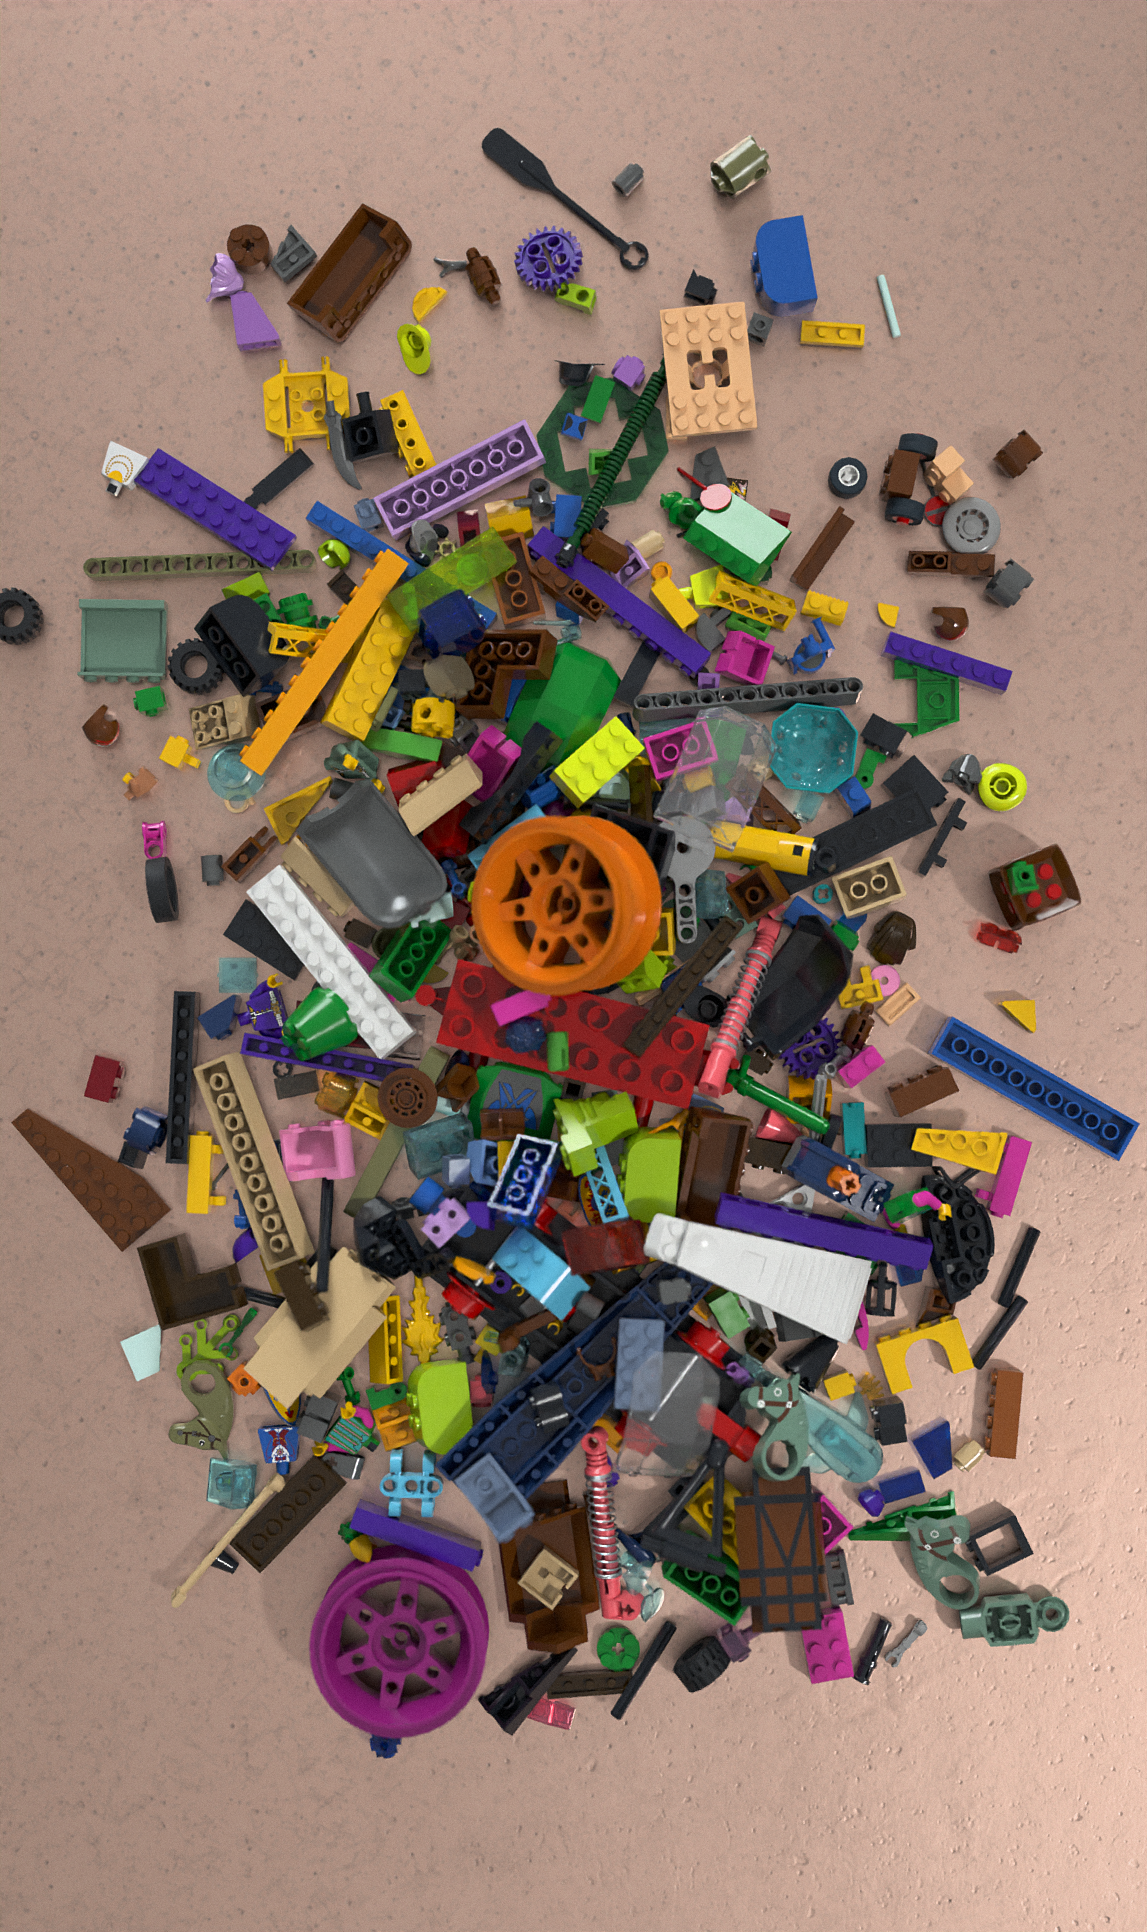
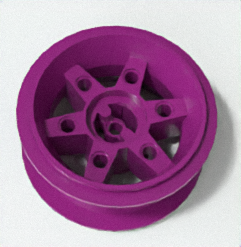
(454, 1685)

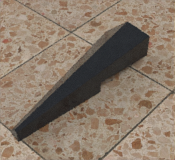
(518, 1697)

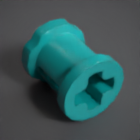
(829, 894)

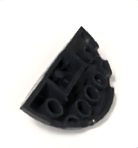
(960, 1242)

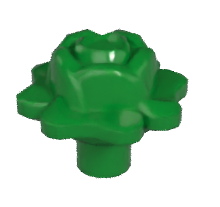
(348, 1534)

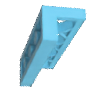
(611, 1183)

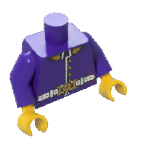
(266, 1009)

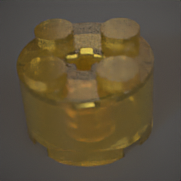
(336, 1093)

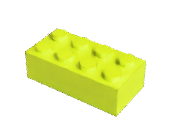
(596, 762)

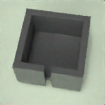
(318, 1415)

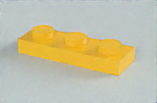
(832, 334)

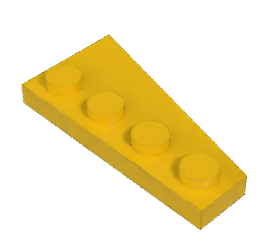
(967, 1148)

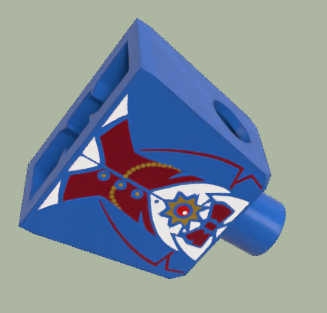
(853, 797)
(280, 1445)

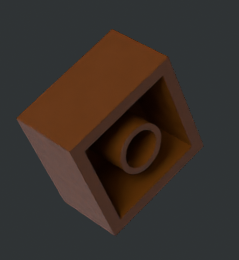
(758, 893)

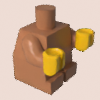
(139, 784)

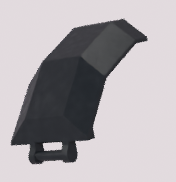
(799, 986)

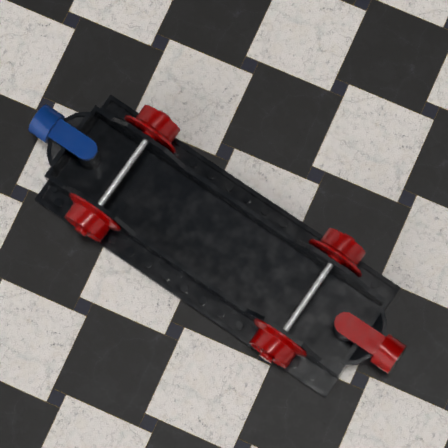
(501, 1310)

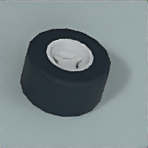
(847, 470)

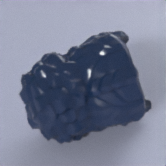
(525, 1035)

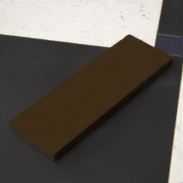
(288, 1513)

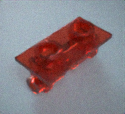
(991, 933)

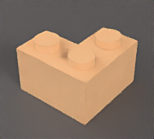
(947, 476)

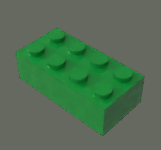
(410, 958)

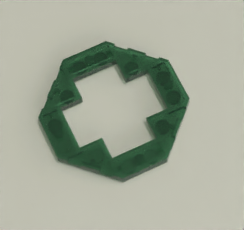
(577, 481)

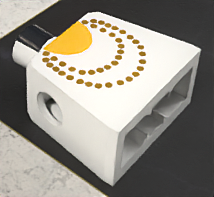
(121, 467)

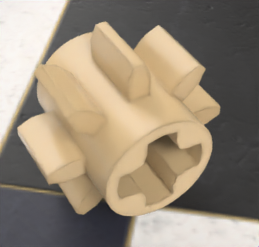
(446, 544)
(466, 950)

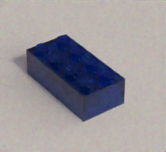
(524, 1181)

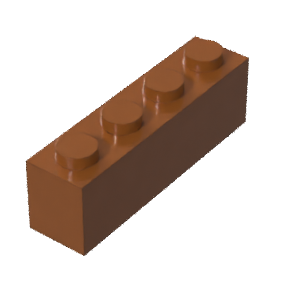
(1004, 1413)

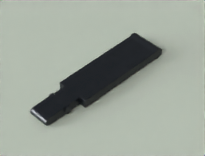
(279, 479)

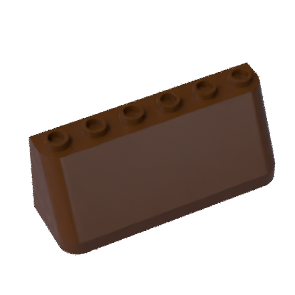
(351, 273)
(710, 1163)

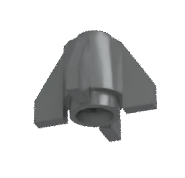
(964, 772)

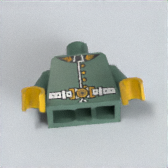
(354, 761)

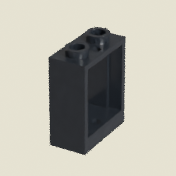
(987, 1527)

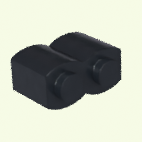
(548, 1407)

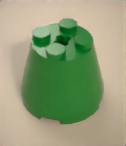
(319, 1025)

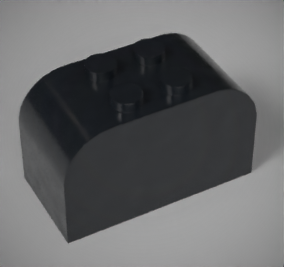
(240, 642)

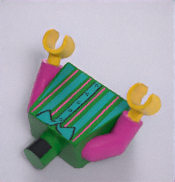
(911, 1205)
(349, 1432)

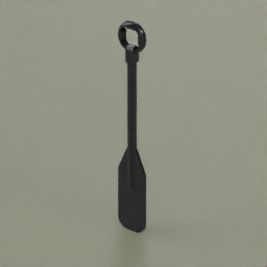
(533, 173)

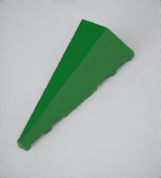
(893, 1525)

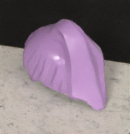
(225, 278)

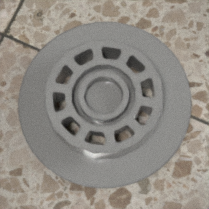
(971, 526)

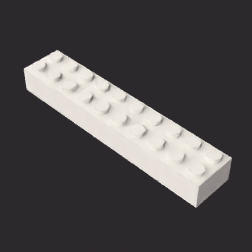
(331, 960)

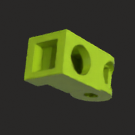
(577, 297)

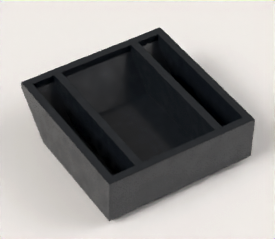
(655, 840)

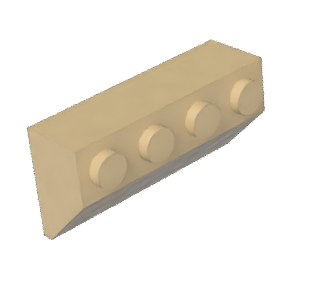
(440, 793)
(313, 873)

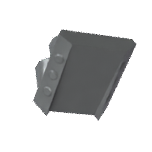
(791, 1330)

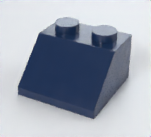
(221, 1018)

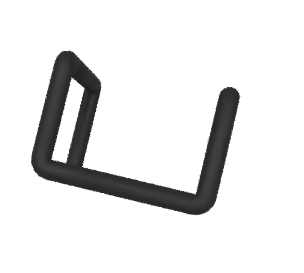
(959, 1180)

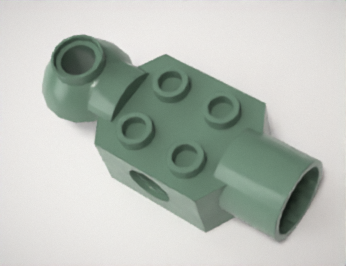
(1012, 1619)

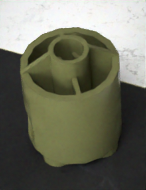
(739, 167)

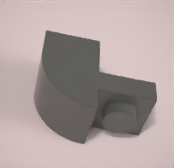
(706, 629)

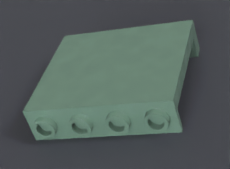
(123, 640)

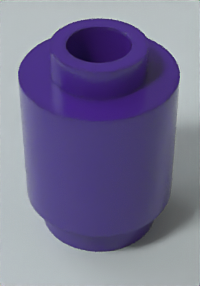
(501, 1274)

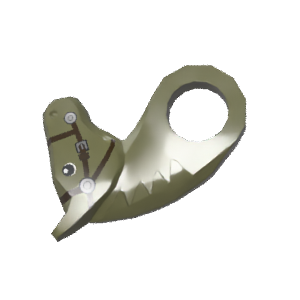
(215, 1409)

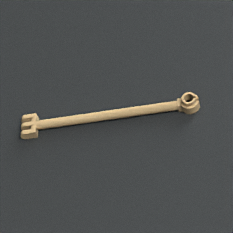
(275, 1483)

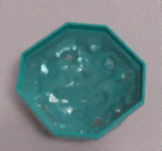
(813, 748)

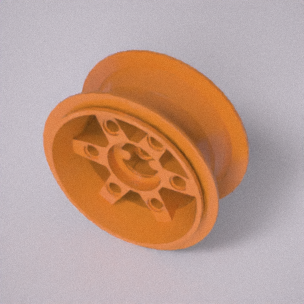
(526, 852)

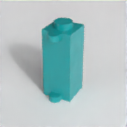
(853, 1129)

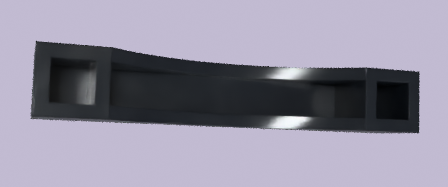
(537, 749)

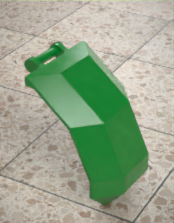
(568, 703)

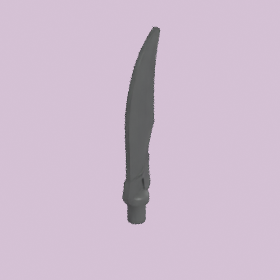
(339, 445)

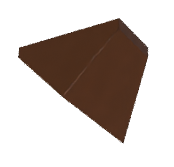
(933, 1305)

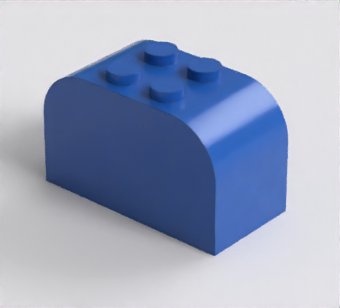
(784, 268)

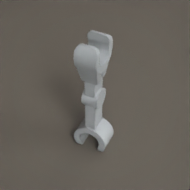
(918, 1630)

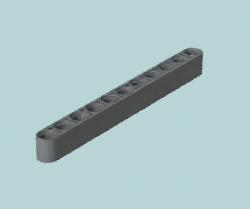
(756, 694)

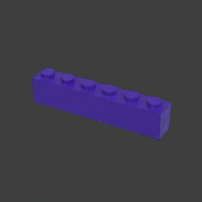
(947, 662)

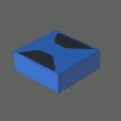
(574, 426)

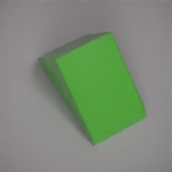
(597, 460)

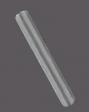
(818, 1101)

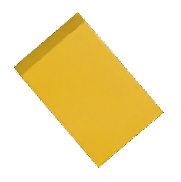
(1022, 1012)

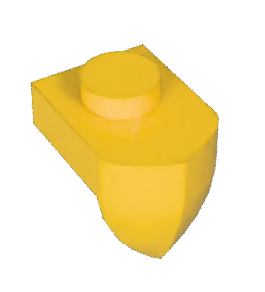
(362, 1547)

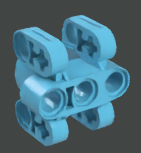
(421, 1478)

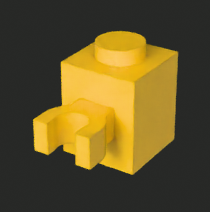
(177, 753)
(490, 1347)

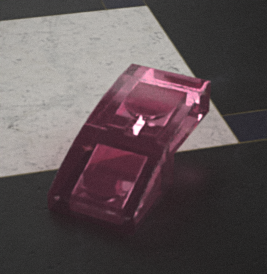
(553, 1714)

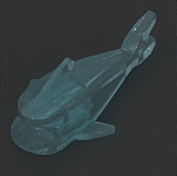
(836, 1438)

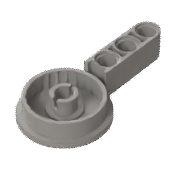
(684, 870)

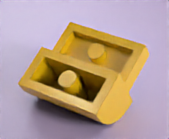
(365, 1112)

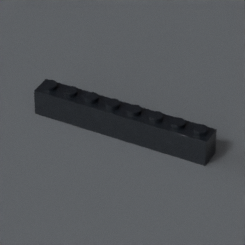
(182, 1076)

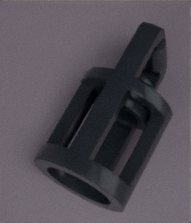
(882, 1284)

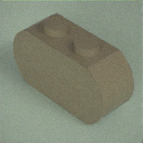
(449, 676)

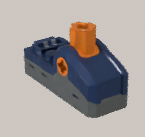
(837, 1177)

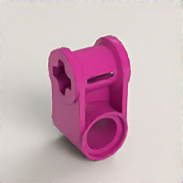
(154, 836)

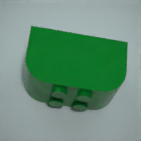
(712, 1591)

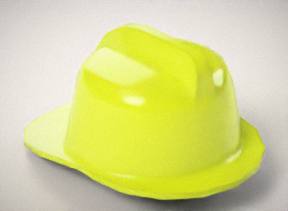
(415, 347)

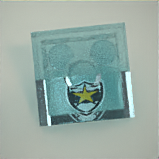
(231, 1483)

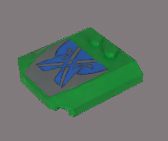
(516, 1087)

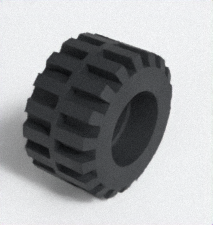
(31, 619)
(177, 667)
(701, 1664)

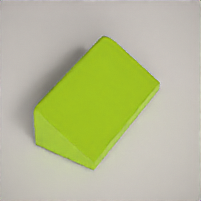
(252, 587)

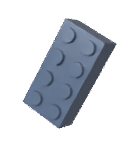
(635, 1344)

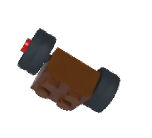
(901, 475)

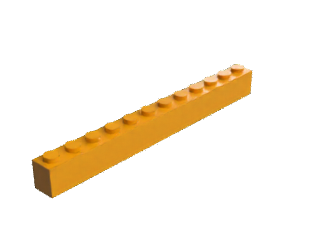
(323, 662)

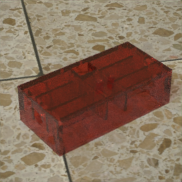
(605, 1247)

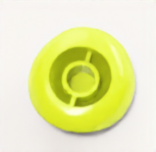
(1002, 787)

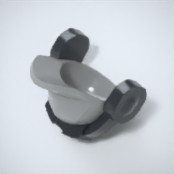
(424, 540)

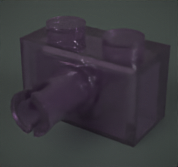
(736, 1641)

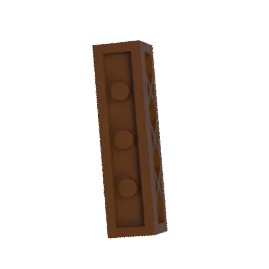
(822, 550)
(779, 809)

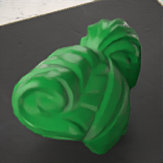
(681, 509)

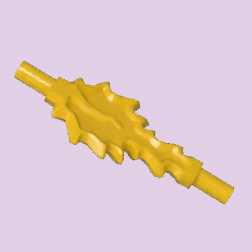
(421, 1331)

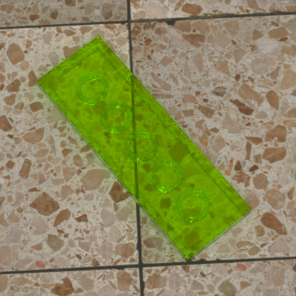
(462, 569)

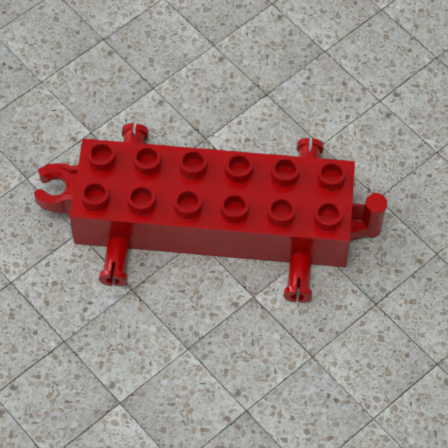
(595, 1038)

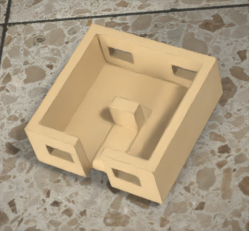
(547, 1576)

